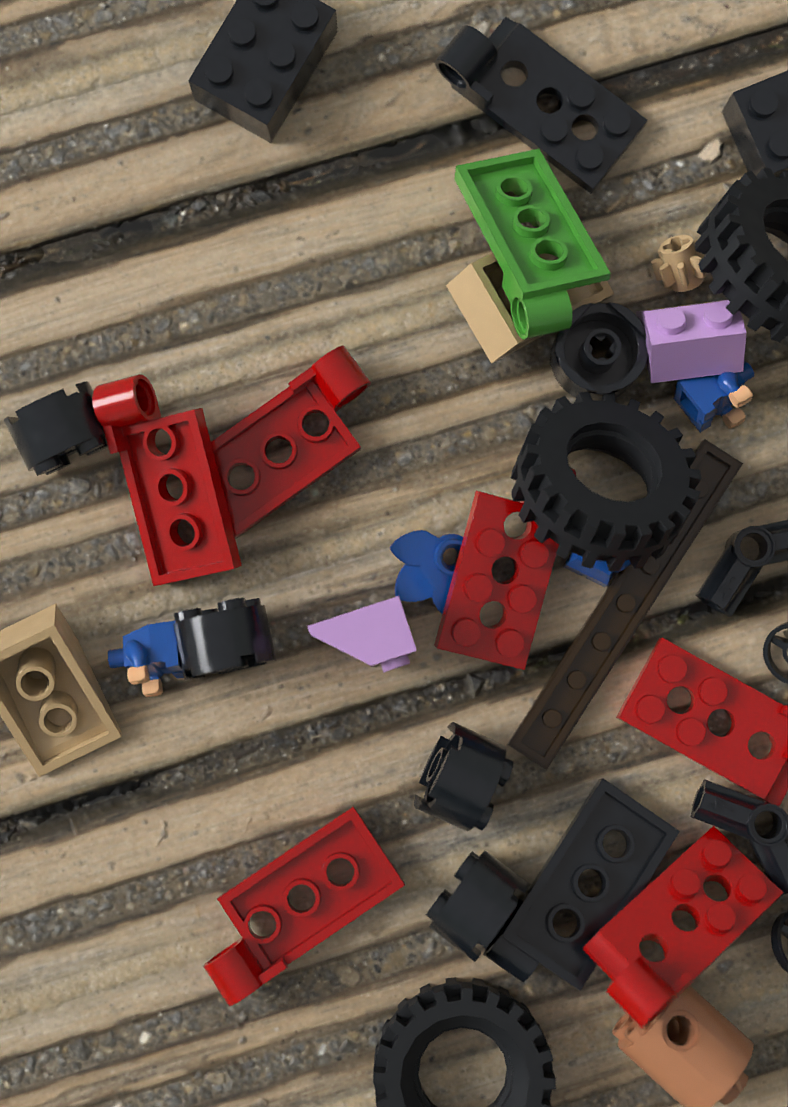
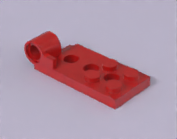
(689, 732)
(650, 987)

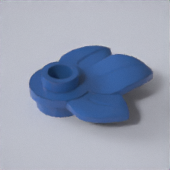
(424, 569)

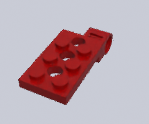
(320, 389)
(130, 423)
(474, 586)
(257, 958)

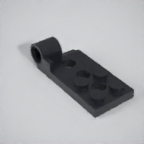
(475, 69)
(529, 931)

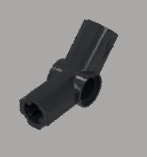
(735, 573)
(737, 815)

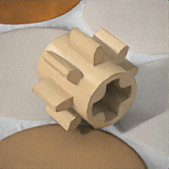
(679, 264)

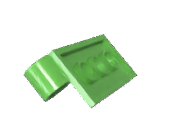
(531, 283)

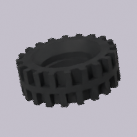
(742, 255)
(585, 520)
(467, 1006)

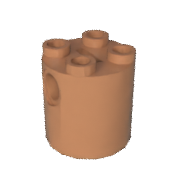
(697, 1057)

